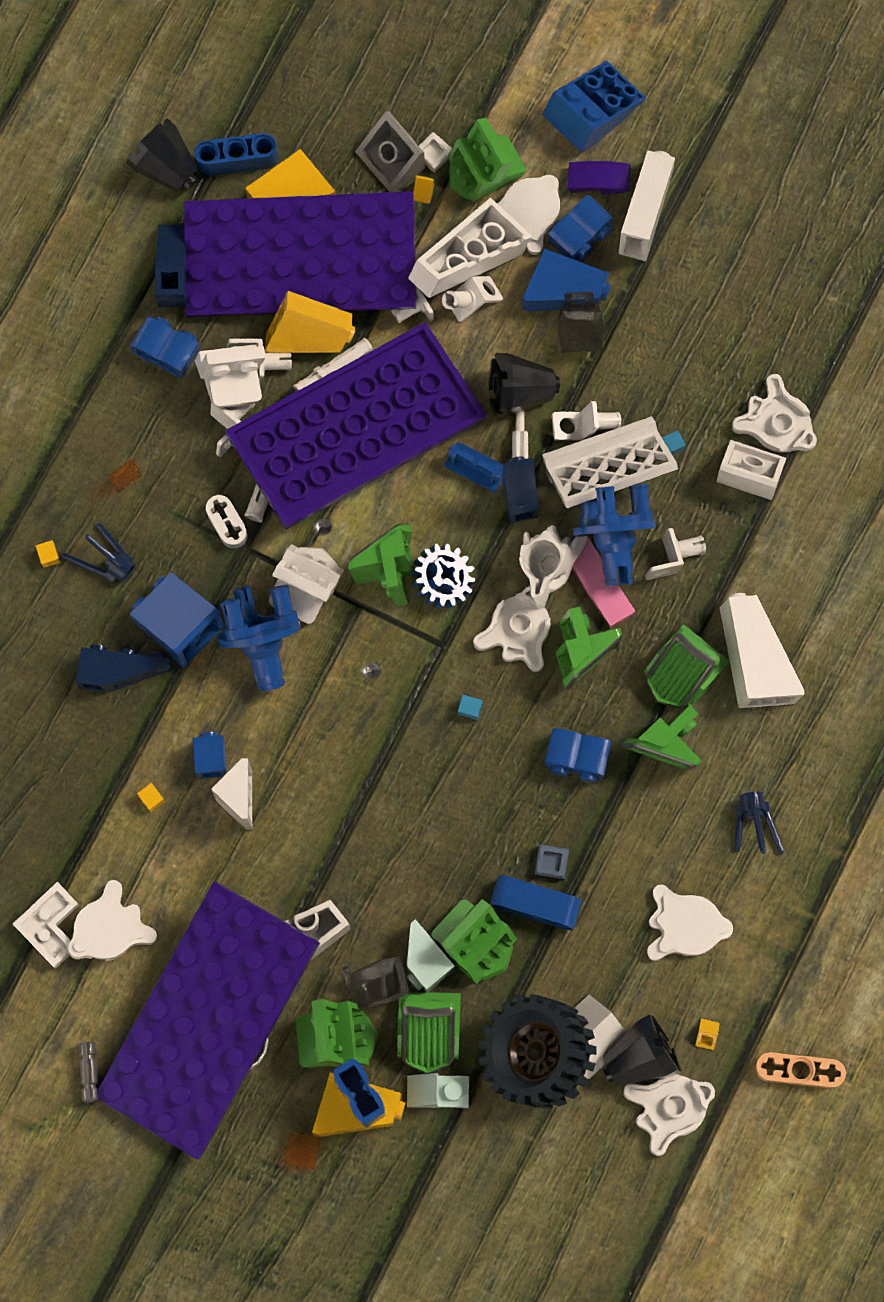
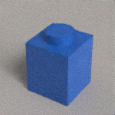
(210, 755)

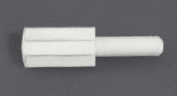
(520, 438)

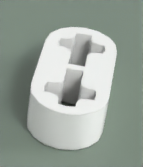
(221, 525)

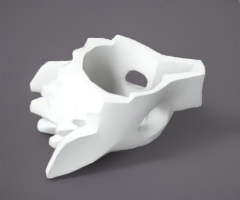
(548, 561)

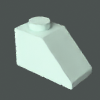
(426, 960)

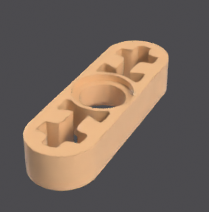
(824, 1065)

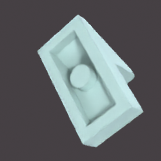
(437, 1091)

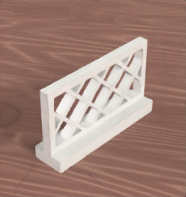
(606, 451)

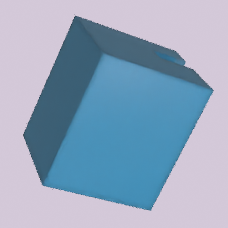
(674, 442)
(470, 707)

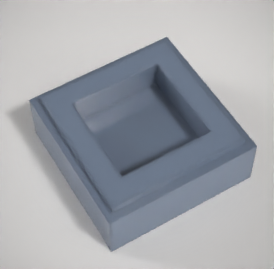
(551, 862)

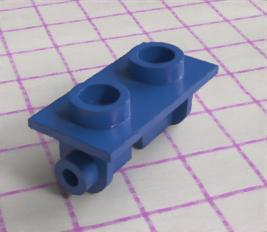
(474, 466)

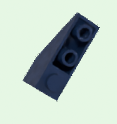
(171, 266)
(520, 489)
(113, 670)

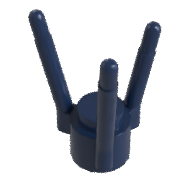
(117, 566)
(753, 808)

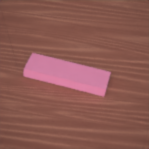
(608, 599)

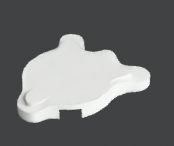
(534, 206)
(778, 421)
(519, 629)
(686, 923)
(107, 928)
(671, 1108)

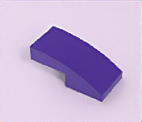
(599, 176)

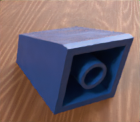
(177, 618)

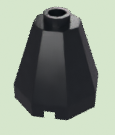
(165, 158)
(519, 384)
(641, 1055)

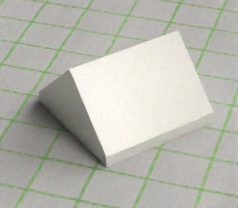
(751, 469)
(235, 793)
(605, 1029)

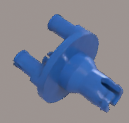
(614, 533)
(258, 634)

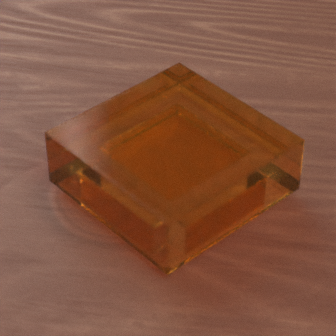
(124, 475)
(302, 1151)

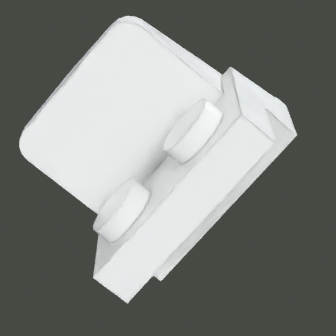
(231, 374)
(310, 578)

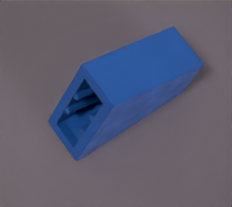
(562, 275)

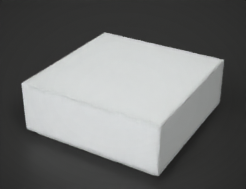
(435, 151)

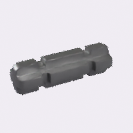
(88, 1072)

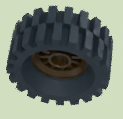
(545, 1025)

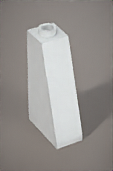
(646, 205)
(756, 656)

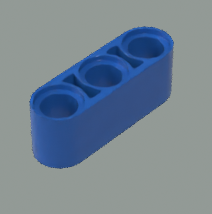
(224, 147)
(535, 902)

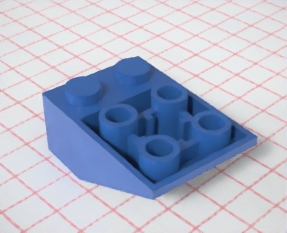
(592, 105)

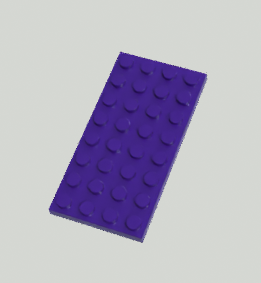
(322, 247)
(355, 425)
(207, 1020)

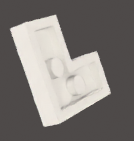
(41, 923)

